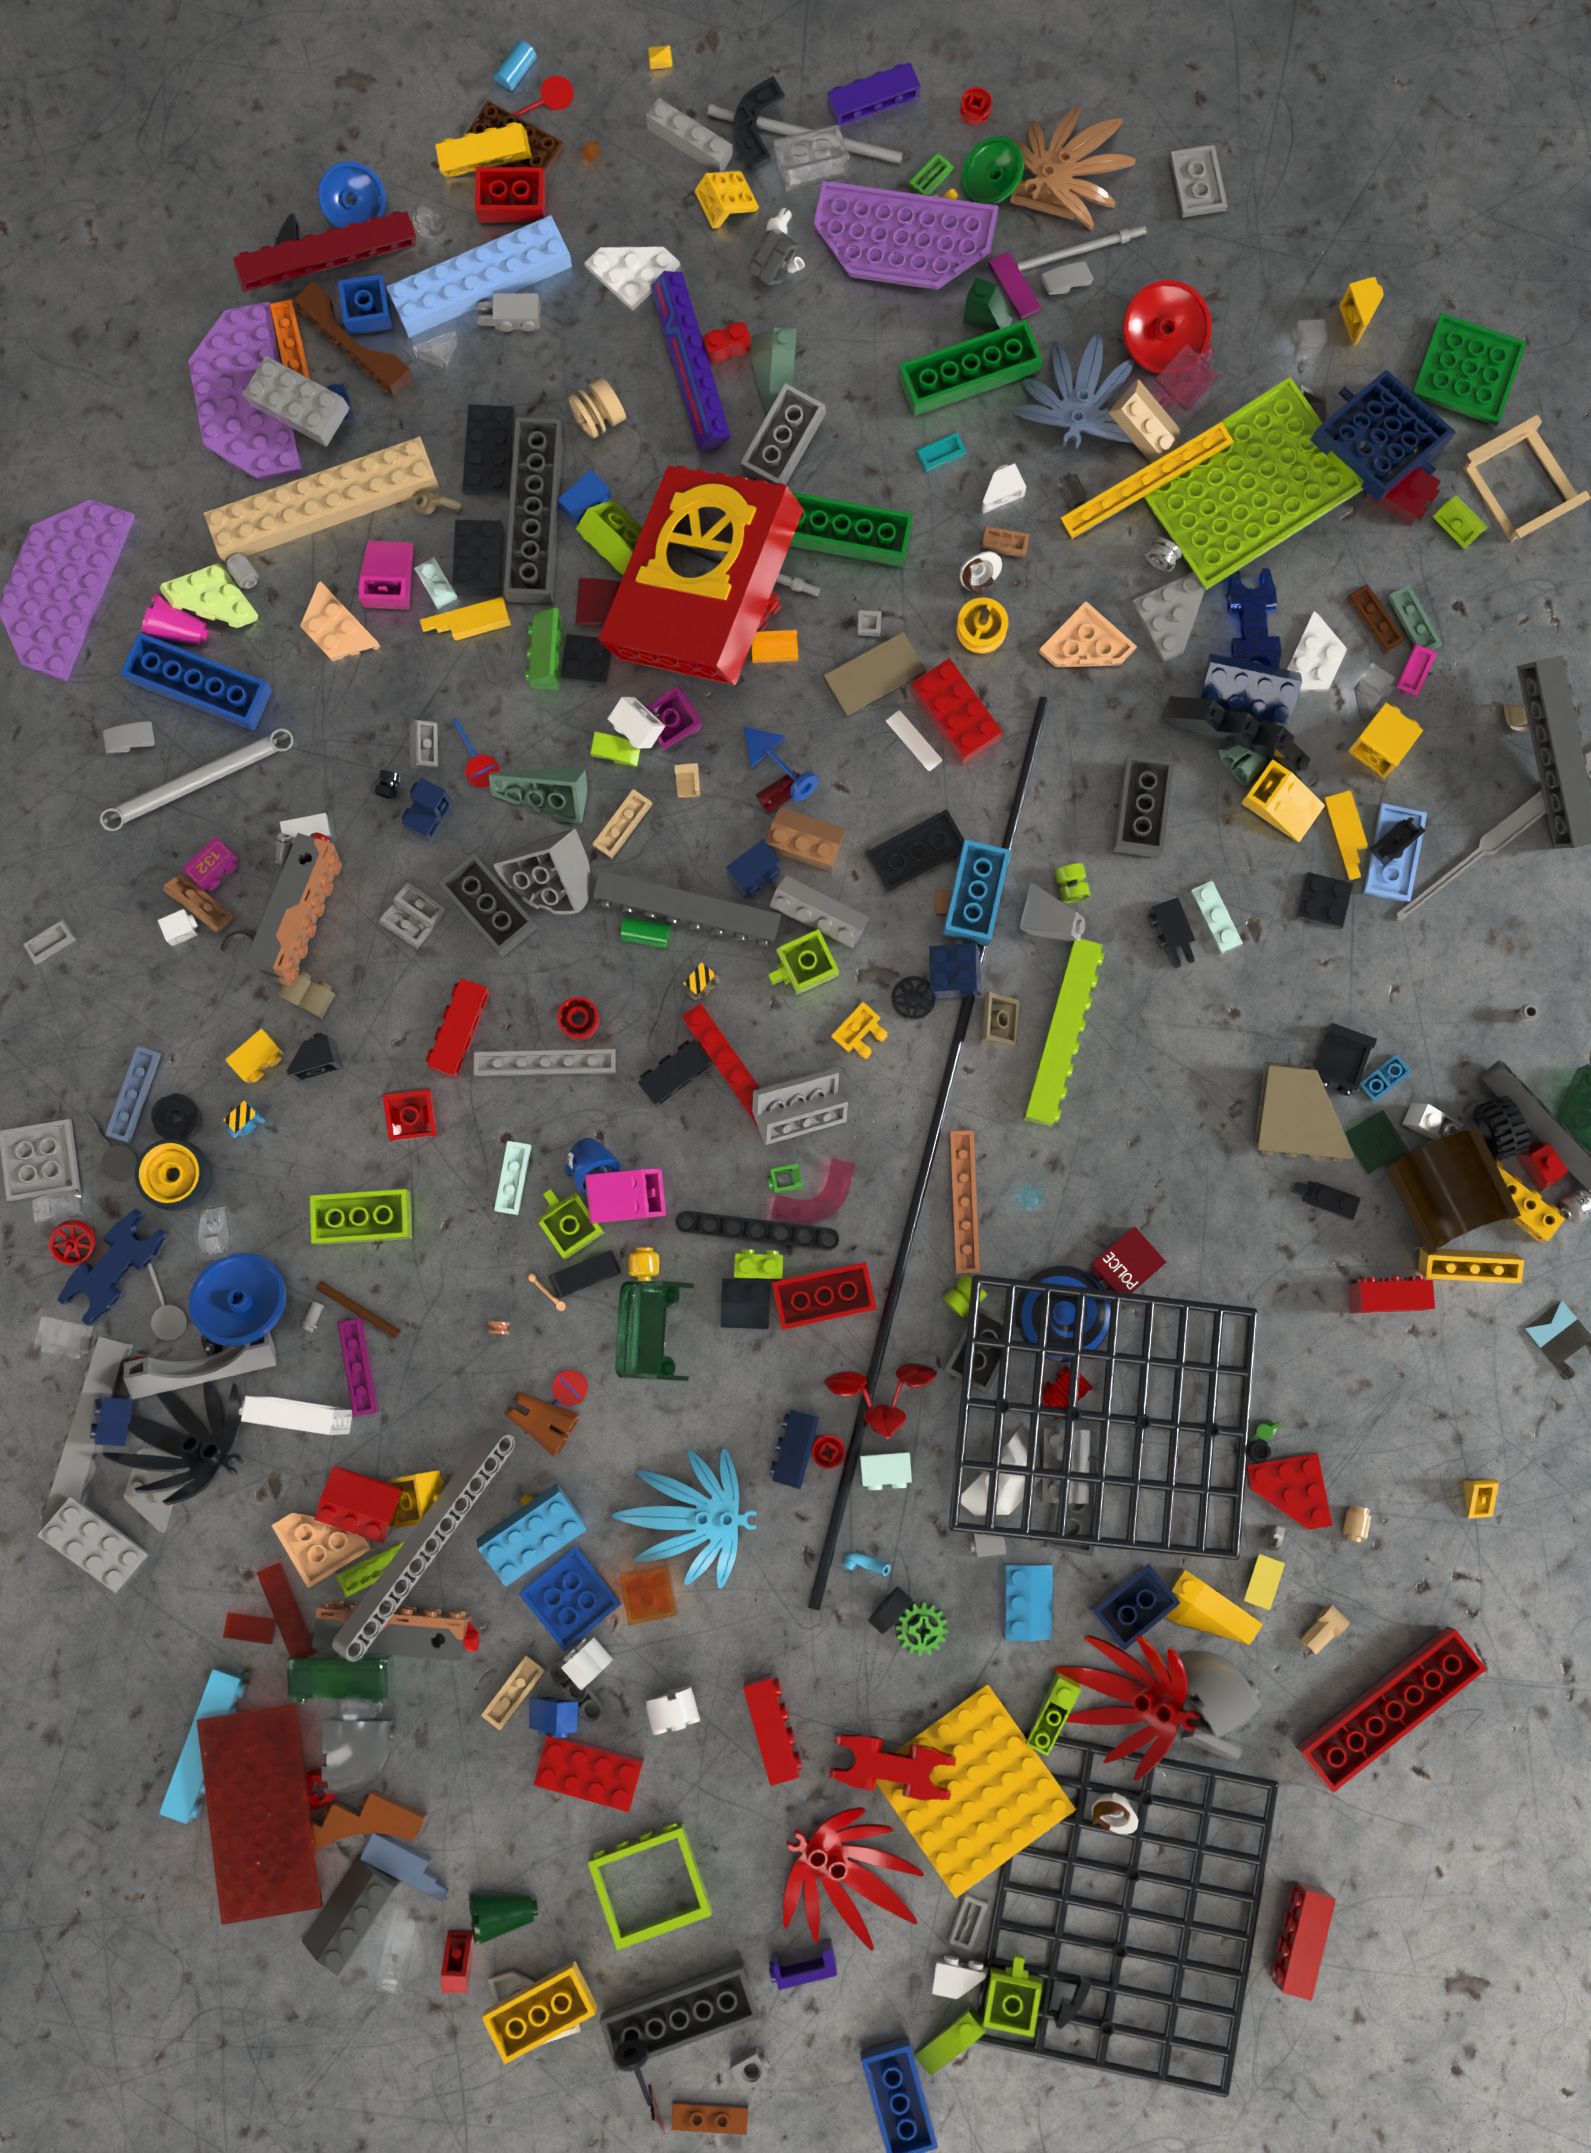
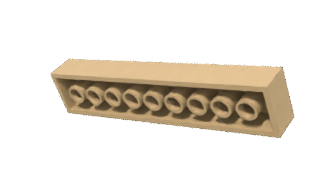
(321, 500)

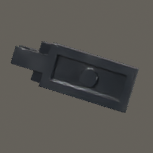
(1328, 1199)

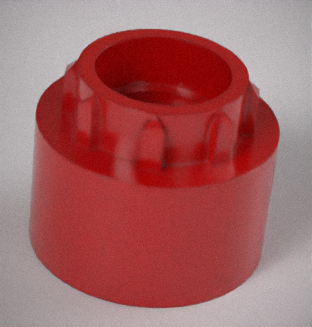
(569, 1010)

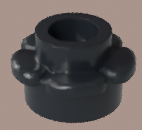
(1265, 1451)

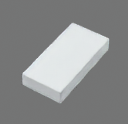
(306, 826)

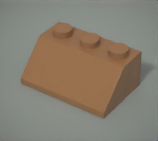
(805, 839)

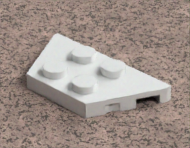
(1317, 656)

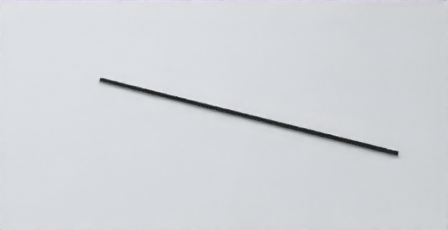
(919, 1194)

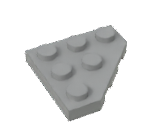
(1170, 614)

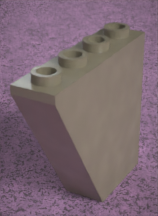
(1298, 1115)

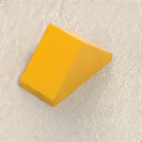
(1480, 1497)

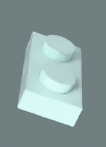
(435, 583)

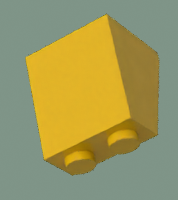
(1386, 740)

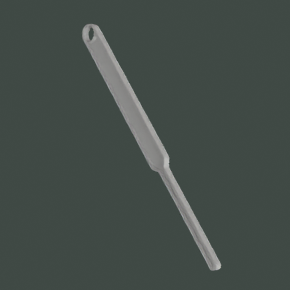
(1490, 843)

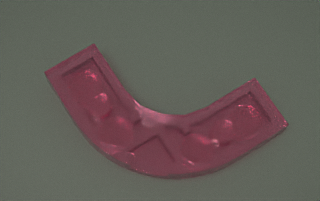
(819, 1207)

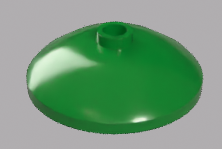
(985, 163)

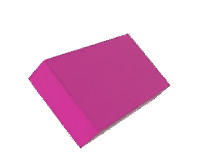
(1416, 669)

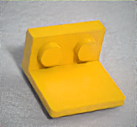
(724, 194)

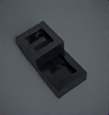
(1069, 2008)

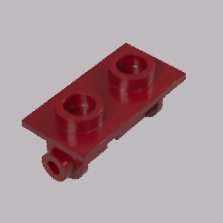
(776, 793)

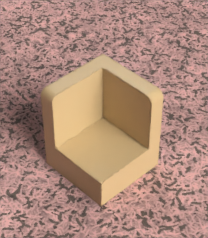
(687, 780)

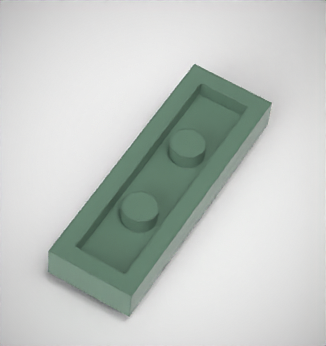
(1414, 618)

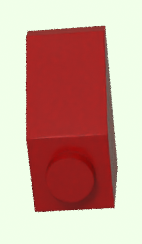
(457, 1962)

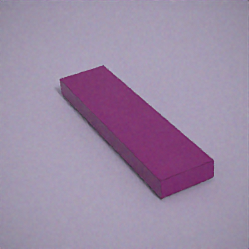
(357, 1367)

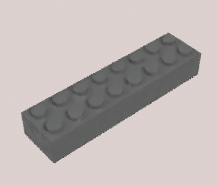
(534, 510)
(1558, 750)

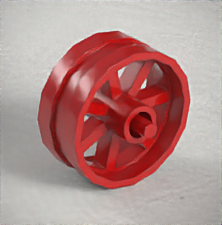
(72, 1242)

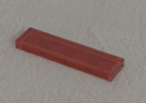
(286, 1611)

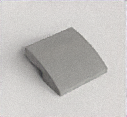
(412, 915)

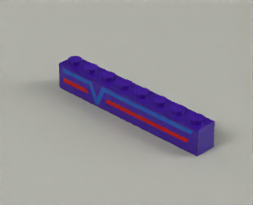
(690, 360)

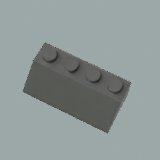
(348, 1915)

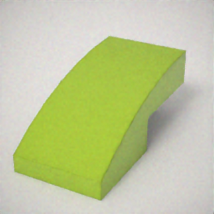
(615, 749)

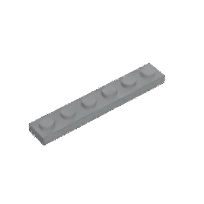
(545, 1062)

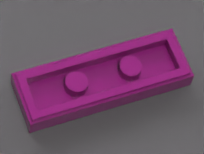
(1014, 285)

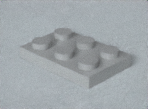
(1198, 181)

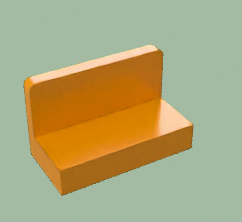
(775, 646)

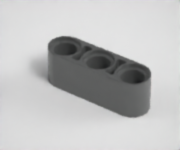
(587, 1697)

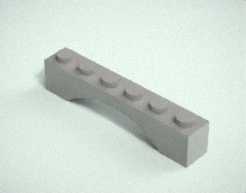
(154, 1376)

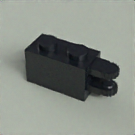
(1172, 930)

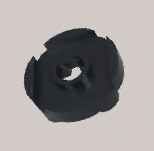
(189, 1114)

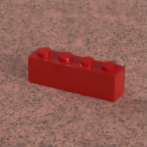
(458, 1028)

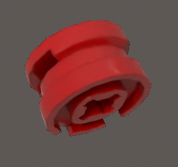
(975, 105)
(828, 1451)

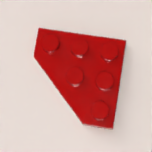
(1294, 1488)

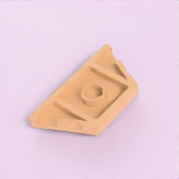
(334, 626)

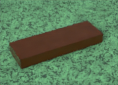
(1376, 618)

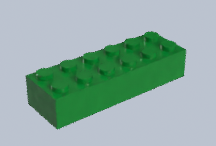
(970, 368)
(852, 530)

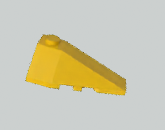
(1209, 1611)

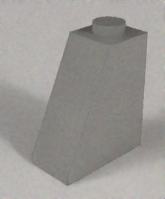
(1050, 917)

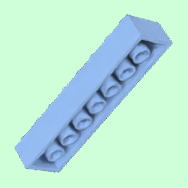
(475, 275)

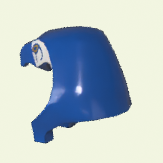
(585, 1157)

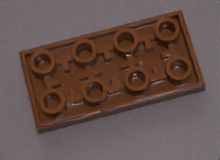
(543, 146)

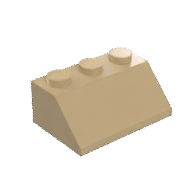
(1145, 422)

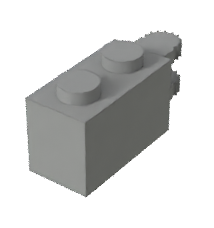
(511, 311)

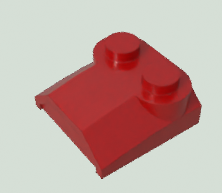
(409, 1113)

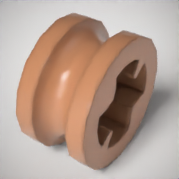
(498, 1327)

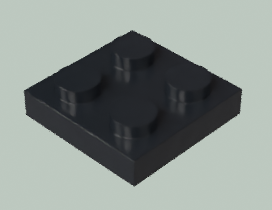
(585, 660)
(1324, 900)

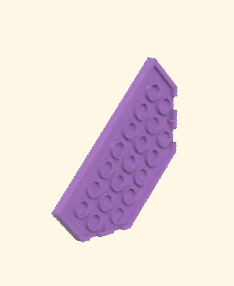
(903, 234)
(220, 375)
(61, 584)

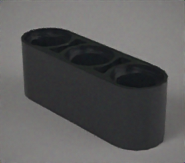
(584, 1274)

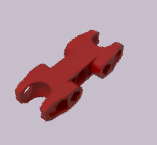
(875, 1764)

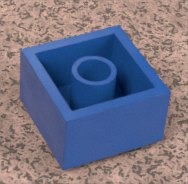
(365, 304)

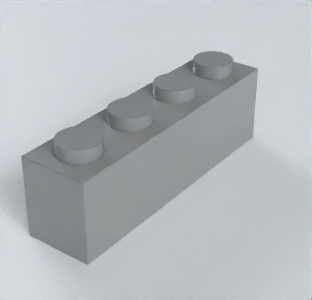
(689, 136)
(819, 911)

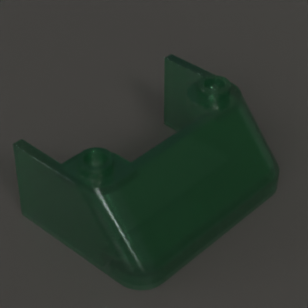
(643, 1329)
(339, 1678)

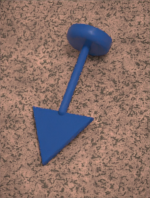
(761, 743)

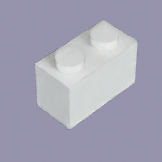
(636, 722)

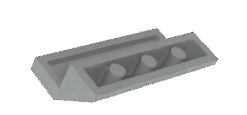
(799, 1106)

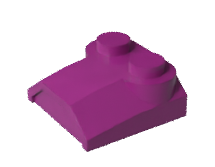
(677, 715)

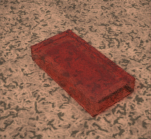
(249, 1628)

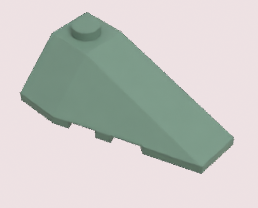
(773, 362)
(550, 791)

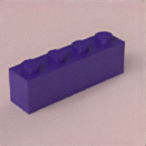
(873, 94)

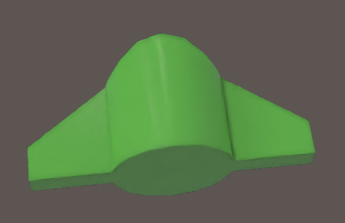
(1266, 1430)

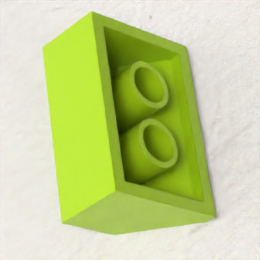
(611, 533)

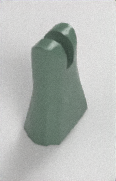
(1243, 762)

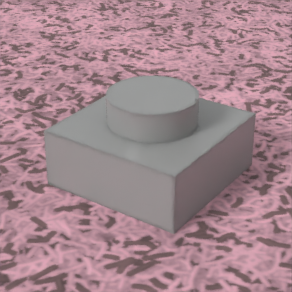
(869, 623)

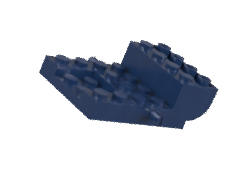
(1391, 427)

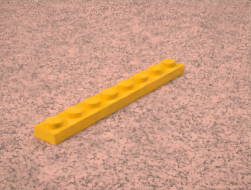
(1147, 480)

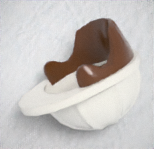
(980, 571)
(1114, 1814)

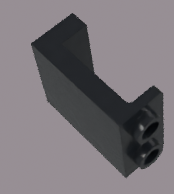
(1343, 1058)

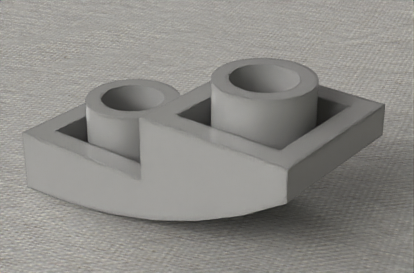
(1067, 276)
(123, 737)

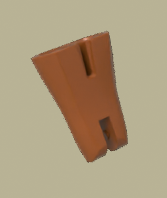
(543, 1421)

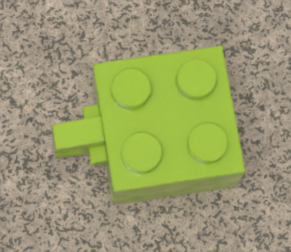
(804, 963)
(568, 1224)
(1012, 1999)

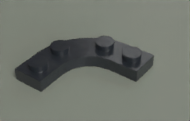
(745, 121)

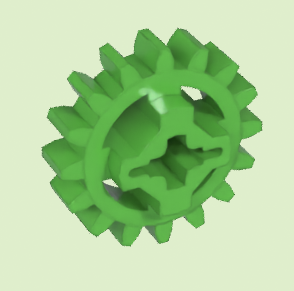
(921, 1638)

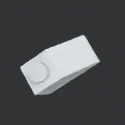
(1004, 488)

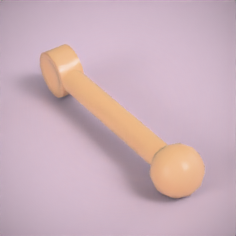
(532, 1277)

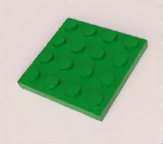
(1469, 369)

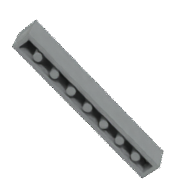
(80, 1453)

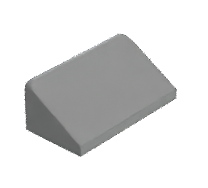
(423, 744)

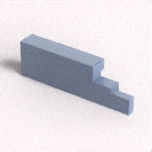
(403, 1864)

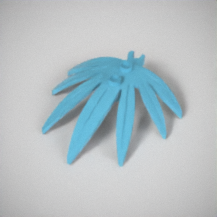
(712, 1518)

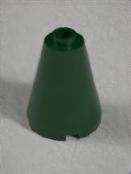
(499, 1913)

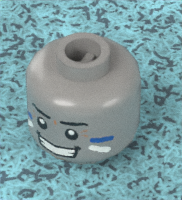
(1576, 1206)

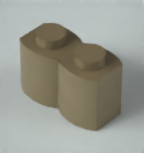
(308, 995)

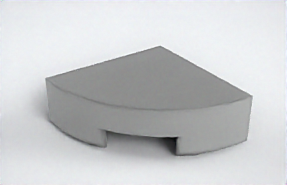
(1276, 1537)

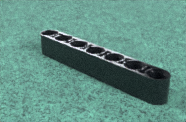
(745, 1231)

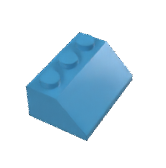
(1027, 1602)

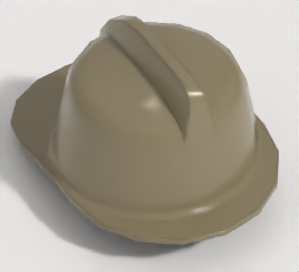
(1515, 716)

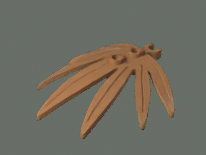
(1058, 164)

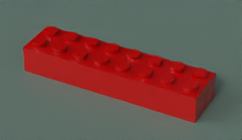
(1391, 1708)

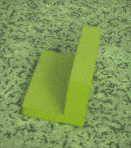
(1460, 521)

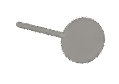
(168, 1320)

